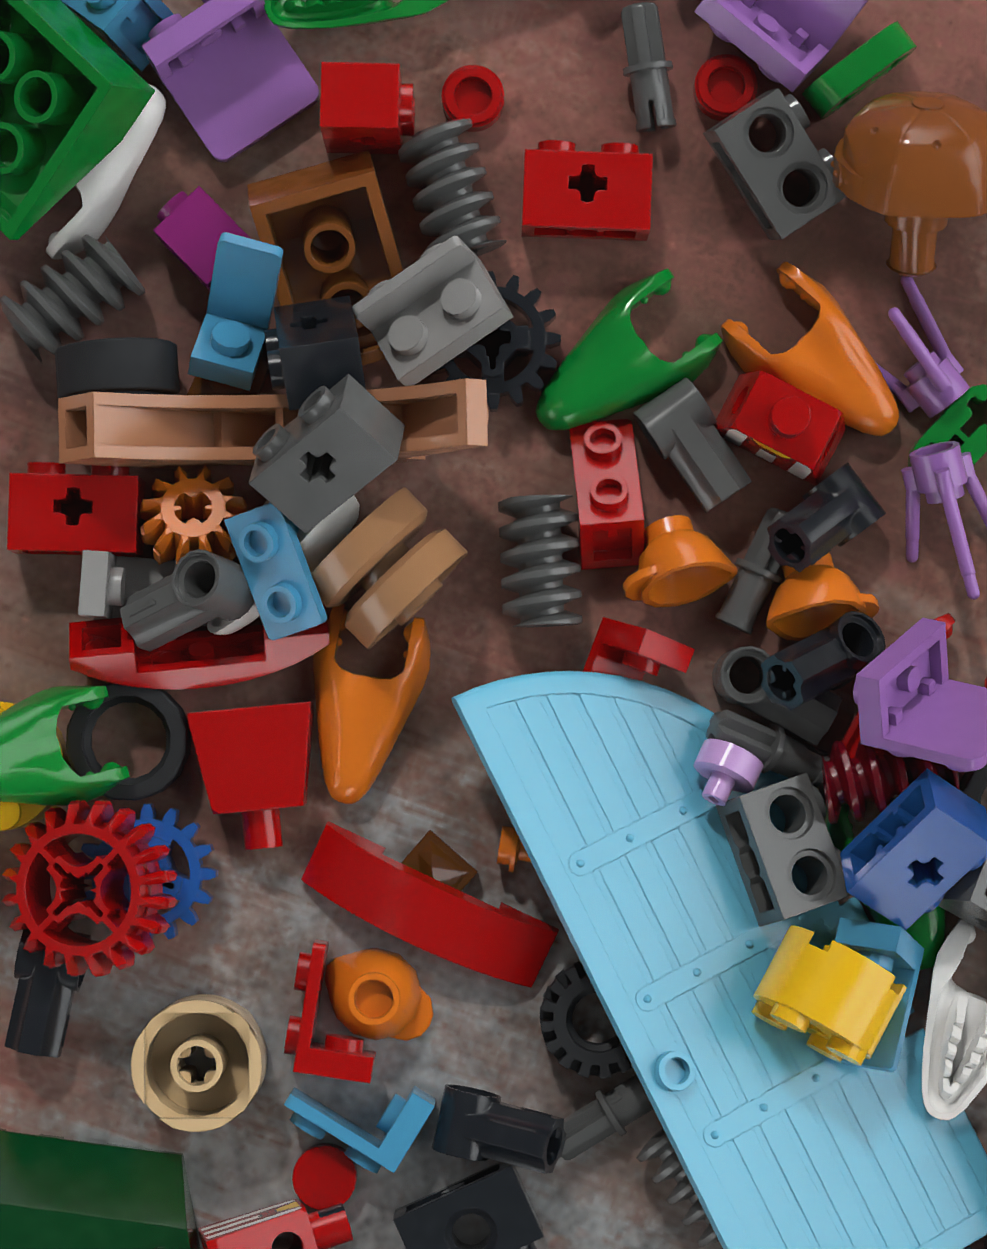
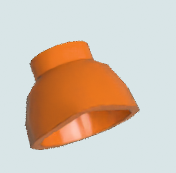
(677, 565)
(814, 600)
(378, 995)

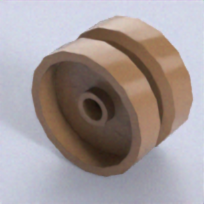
(392, 574)

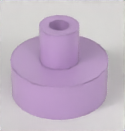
(726, 769)

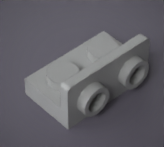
(432, 310)

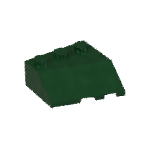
(92, 1196)

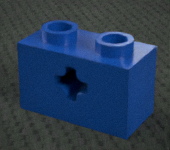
(916, 850)

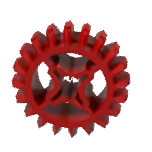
(52, 856)

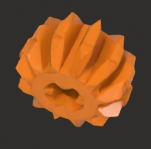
(192, 501)

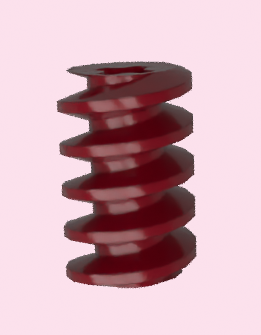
(871, 778)

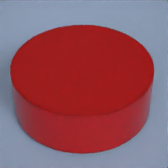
(724, 86)
(475, 95)
(324, 1176)

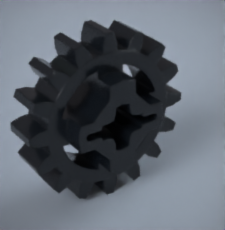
(522, 342)

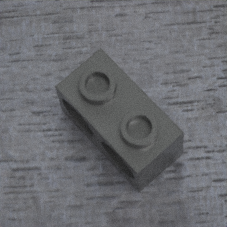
(761, 174)
(768, 855)

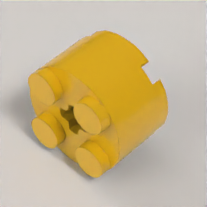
(829, 994)

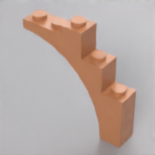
(225, 428)

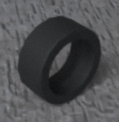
(118, 366)
(177, 741)

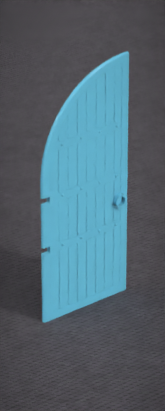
(658, 913)

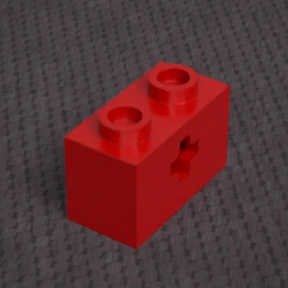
(365, 107)
(615, 213)
(38, 519)

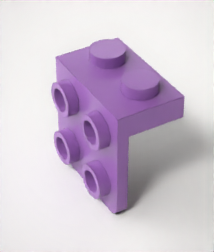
(782, 35)
(230, 73)
(915, 707)

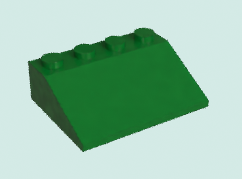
(60, 107)

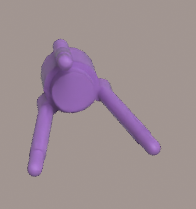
(936, 375)
(940, 475)

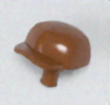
(918, 165)

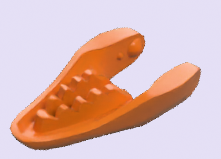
(825, 362)
(362, 713)

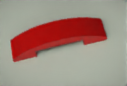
(191, 661)
(427, 911)

